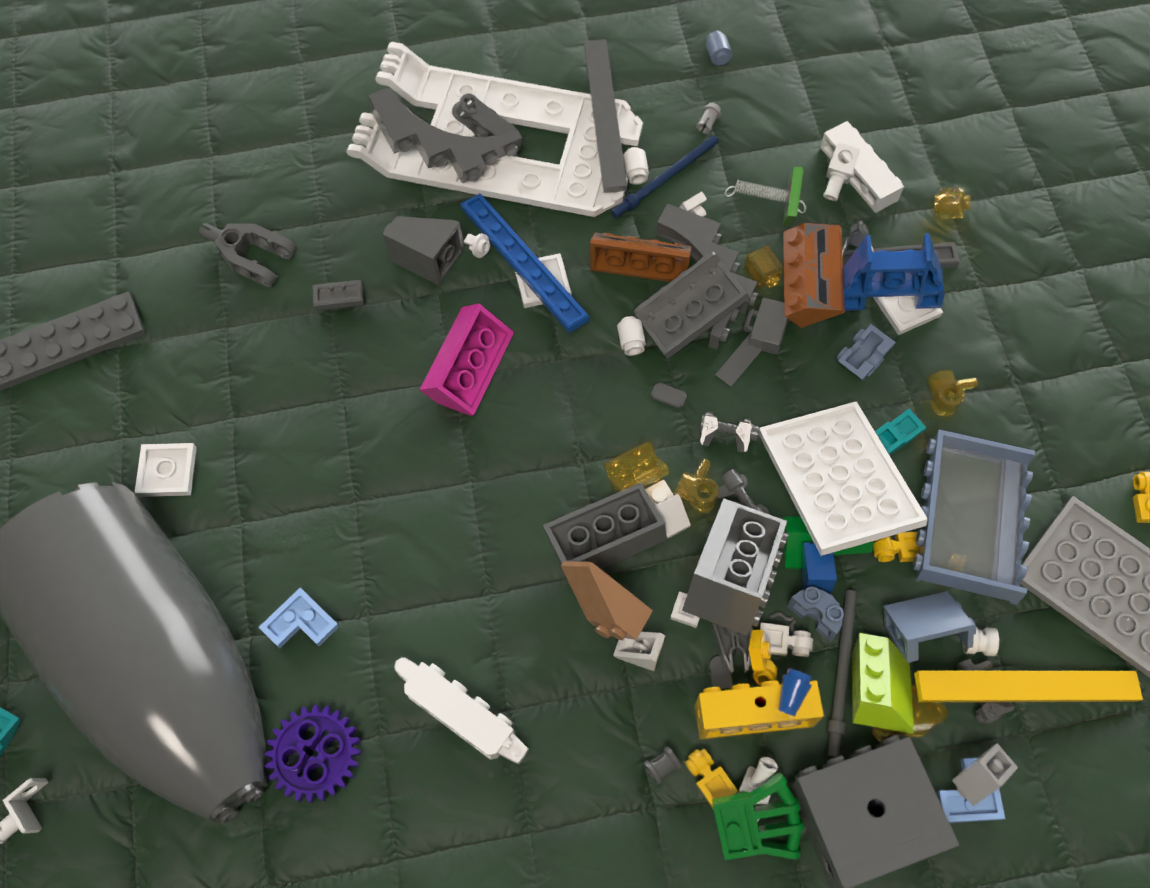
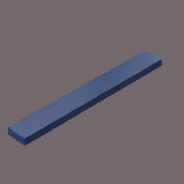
(525, 263)

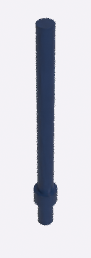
(632, 200)

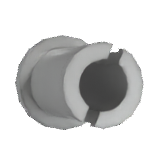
(710, 114)

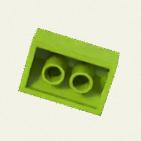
(881, 685)

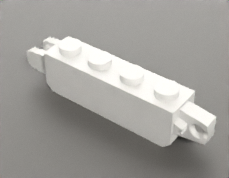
(460, 712)

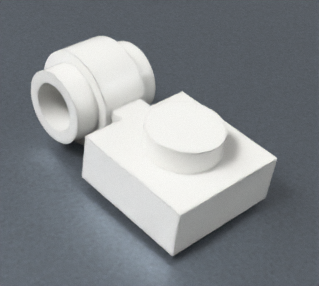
(779, 639)

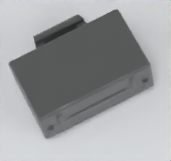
(768, 326)

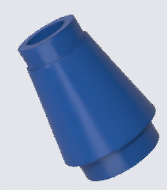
(793, 691)

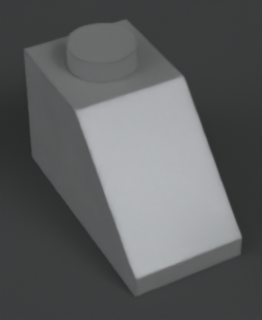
(985, 775)

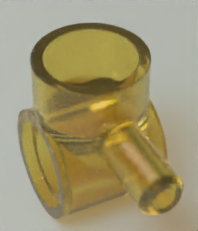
(945, 385)
(691, 485)

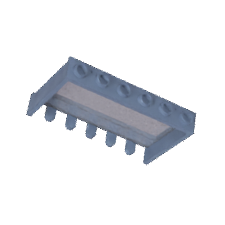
(974, 516)

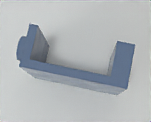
(926, 620)

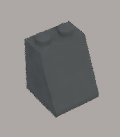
(424, 245)

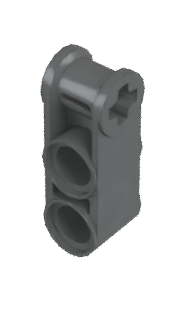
(480, 118)

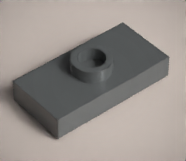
(338, 295)

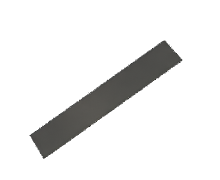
(738, 362)

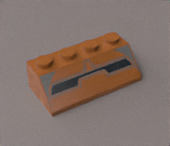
(638, 257)
(813, 273)

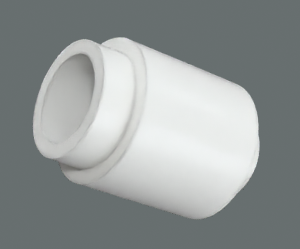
(636, 165)
(631, 336)

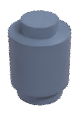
(718, 48)

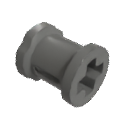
(662, 765)

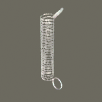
(761, 192)

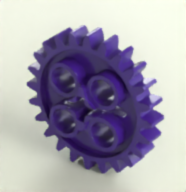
(291, 741)

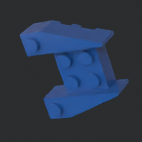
(893, 275)

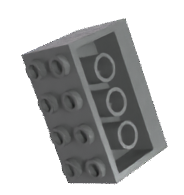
(736, 567)

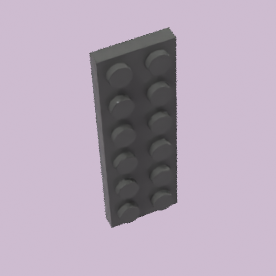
(68, 339)

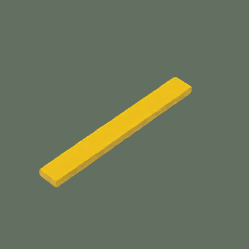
(1028, 686)

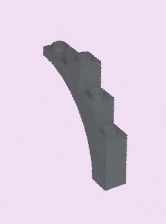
(436, 146)
(704, 237)

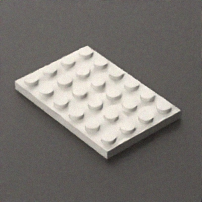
(841, 478)

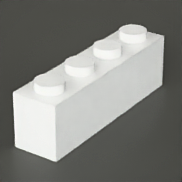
(870, 174)

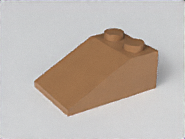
(606, 602)

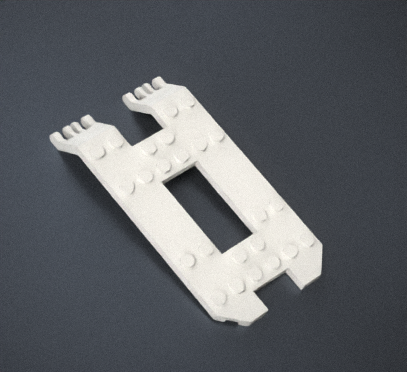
(566, 187)

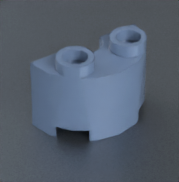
(866, 353)
(821, 607)

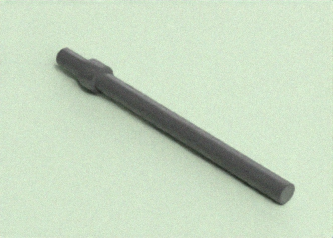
(836, 726)

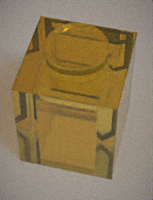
(763, 267)

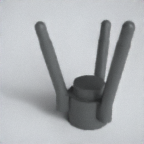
(856, 236)

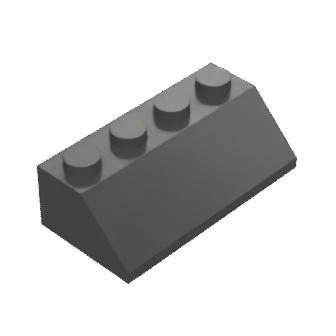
(607, 529)

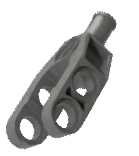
(234, 244)

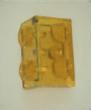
(635, 467)

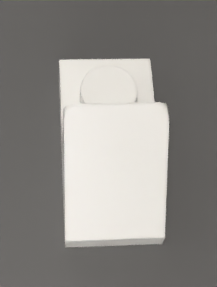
(669, 508)

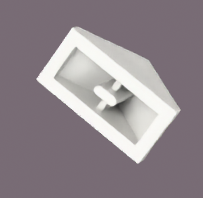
(641, 652)

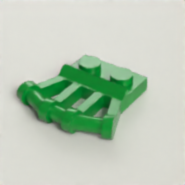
(739, 827)

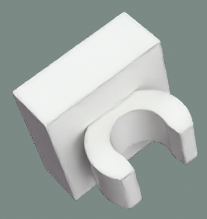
(695, 204)

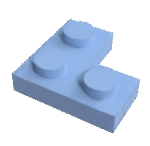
(298, 613)
(961, 810)

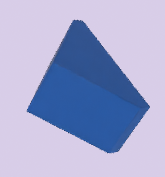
(818, 570)

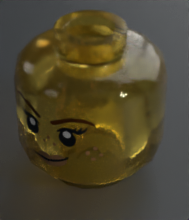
(951, 203)

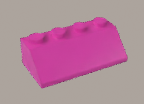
(467, 360)

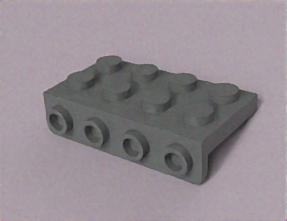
(690, 304)

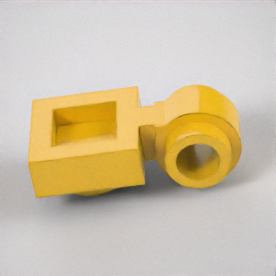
(1142, 501)
(904, 545)
(760, 654)
(714, 783)

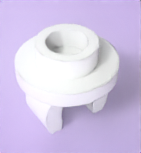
(478, 244)

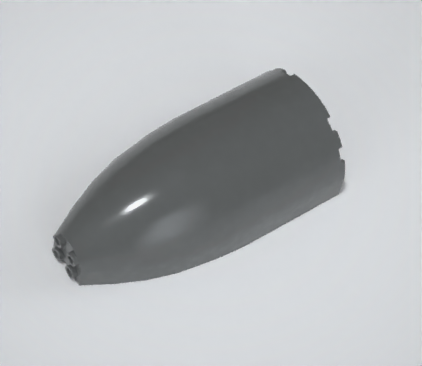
(133, 648)

